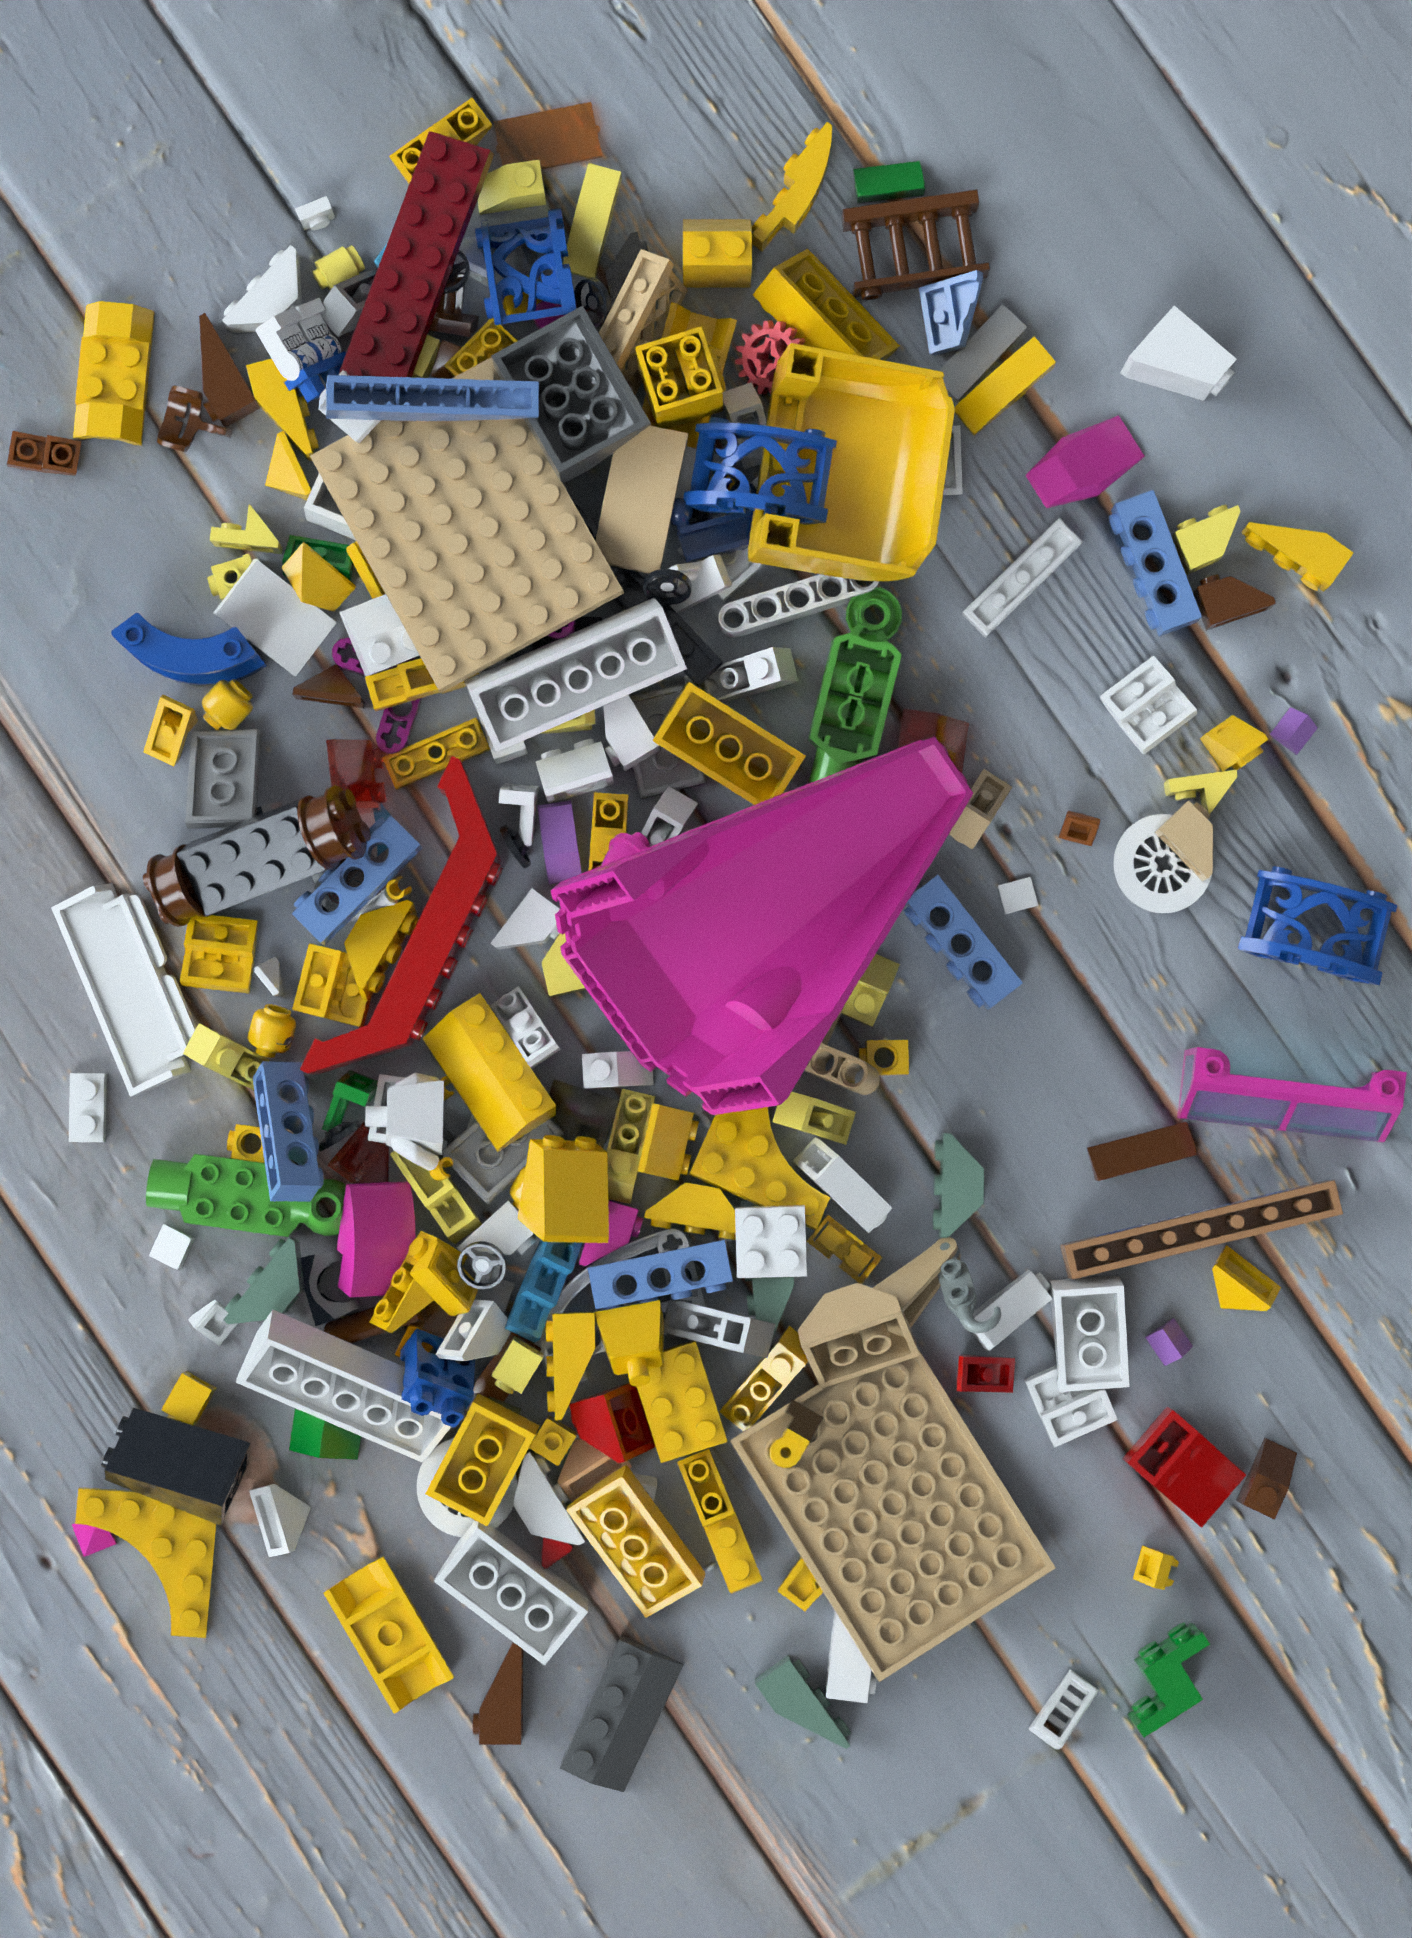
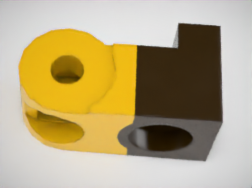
(791, 1445)

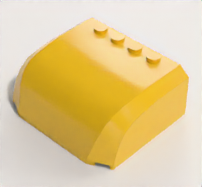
(883, 474)

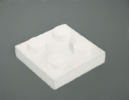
(770, 1241)

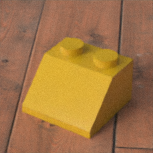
(667, 1141)

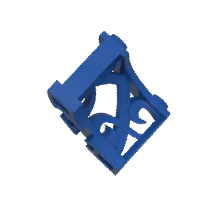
(540, 235)
(714, 494)
(189, 660)
(1275, 944)

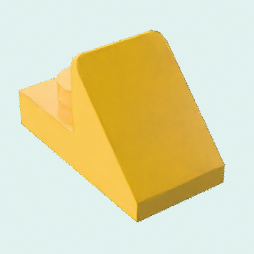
(169, 730)

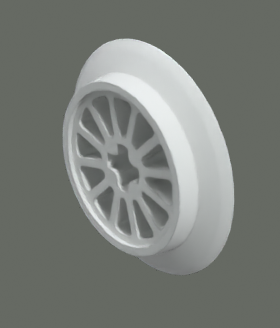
(1136, 890)
(439, 1513)

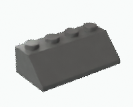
(621, 1715)

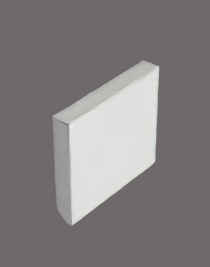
(1017, 895)

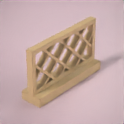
(635, 310)

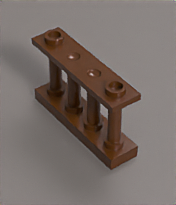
(894, 216)

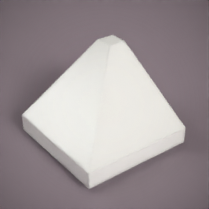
(270, 975)
(210, 1322)

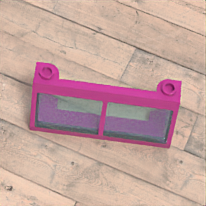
(1217, 1096)

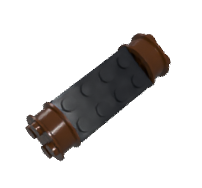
(256, 856)

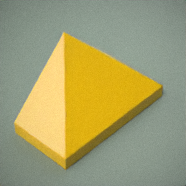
(285, 470)
(316, 579)
(1242, 1284)

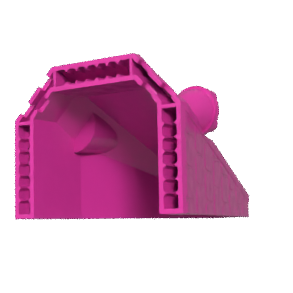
(753, 930)

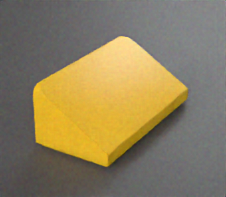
(441, 1280)

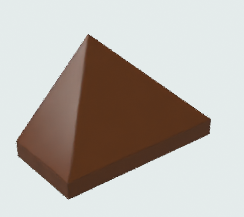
(330, 688)

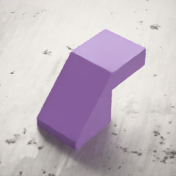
(559, 841)

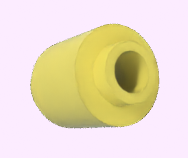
(337, 267)

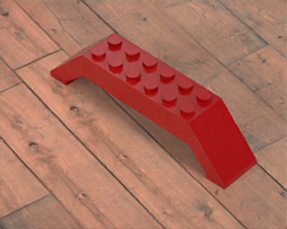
(433, 943)

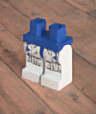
(302, 348)

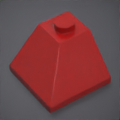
(614, 1422)

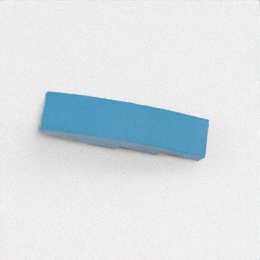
(541, 1288)

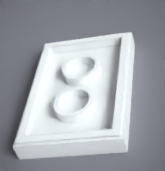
(274, 617)

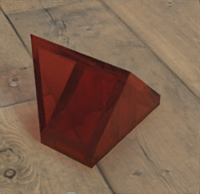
(362, 1159)

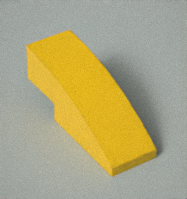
(1004, 386)

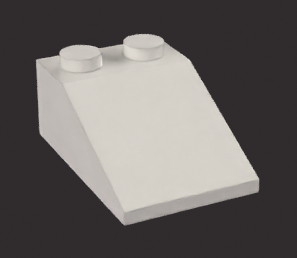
(1090, 1333)

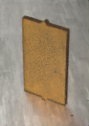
(550, 136)

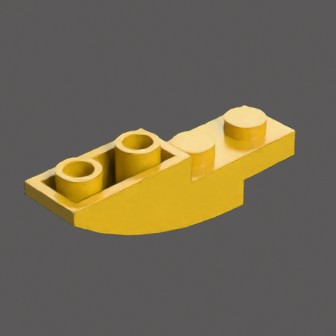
(805, 178)
(403, 684)
(720, 1521)

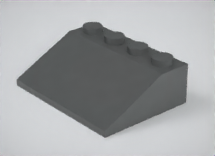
(582, 393)

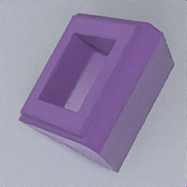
(1294, 730)
(1169, 1342)

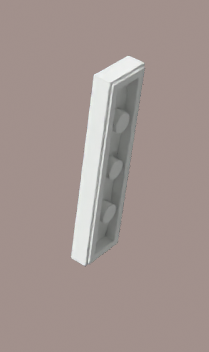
(1022, 577)

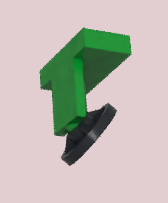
(348, 1088)

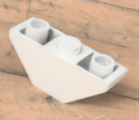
(267, 294)
(525, 1027)
(543, 1504)

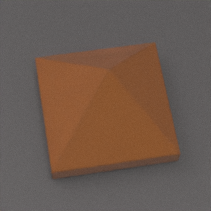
(1079, 828)

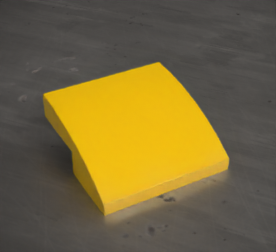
(219, 953)
(329, 988)

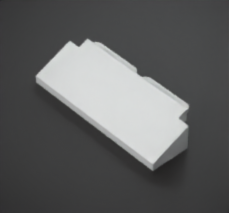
(128, 985)

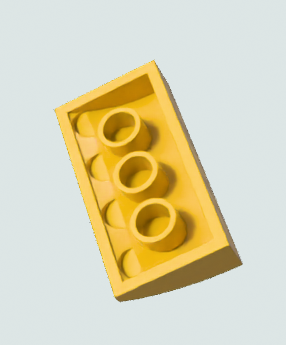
(636, 1542)

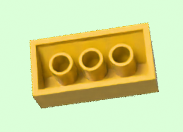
(822, 309)
(727, 746)
(489, 1072)

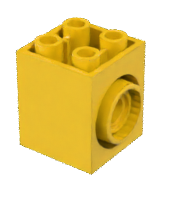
(681, 378)

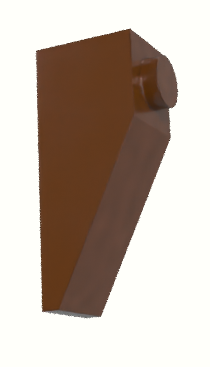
(222, 382)
(502, 1708)

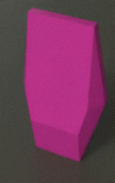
(1085, 463)

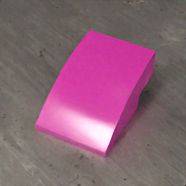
(374, 1236)

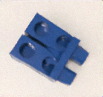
(436, 1382)

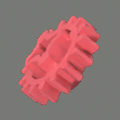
(755, 355)

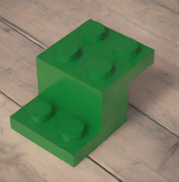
(1167, 1678)

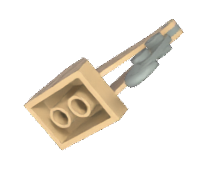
(870, 1327)

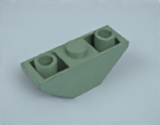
(958, 1185)
(271, 1288)

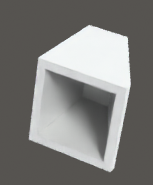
(1180, 358)

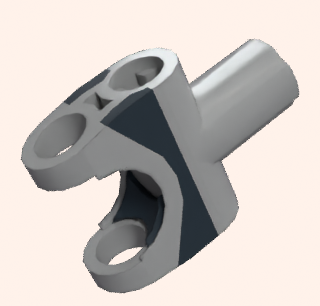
(313, 1305)

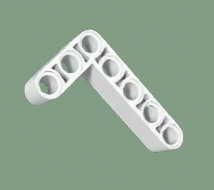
(784, 609)

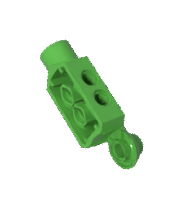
(856, 687)
(236, 1197)

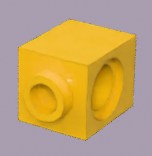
(900, 1054)
(236, 1143)
(188, 1399)
(553, 1440)

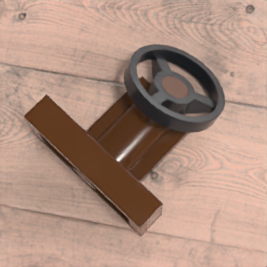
(449, 312)

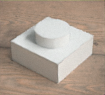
(315, 214)

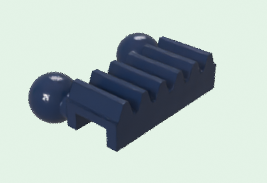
(711, 536)

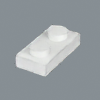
(87, 1107)

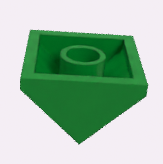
(322, 1439)

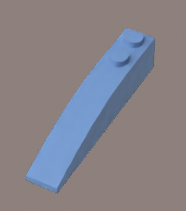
(429, 399)

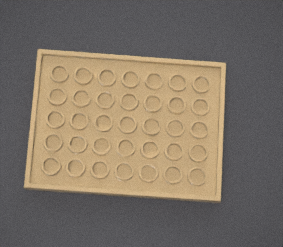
(467, 535)
(896, 1512)

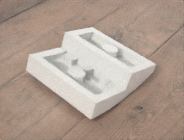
(1148, 705)
(1070, 1412)

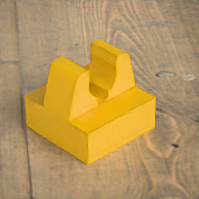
(1154, 1568)

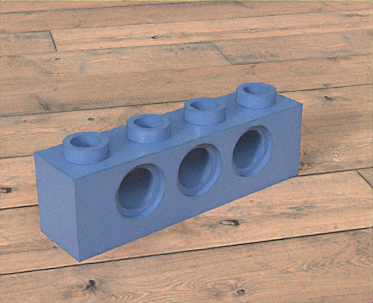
(1146, 512)
(325, 924)
(1002, 977)
(284, 1178)
(711, 1255)

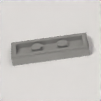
(981, 352)

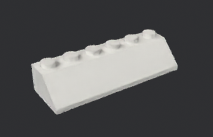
(575, 674)
(338, 1385)

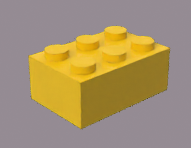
(681, 1404)
(482, 1459)

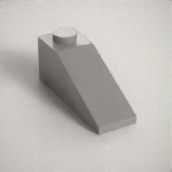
(719, 1328)

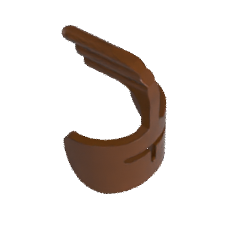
(177, 406)

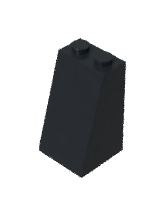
(177, 1464)

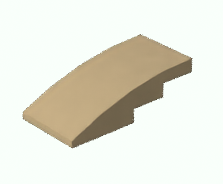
(641, 499)

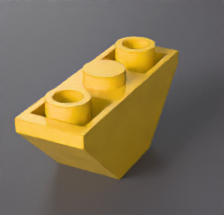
(464, 123)
(608, 820)
(377, 943)
(697, 1209)

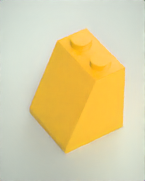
(717, 253)
(566, 1190)

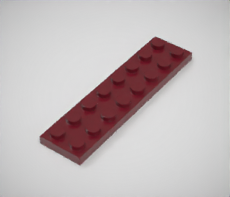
(418, 258)

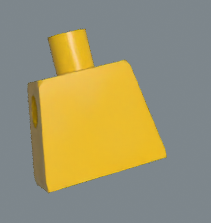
(633, 1339)

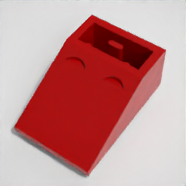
(1184, 1466)

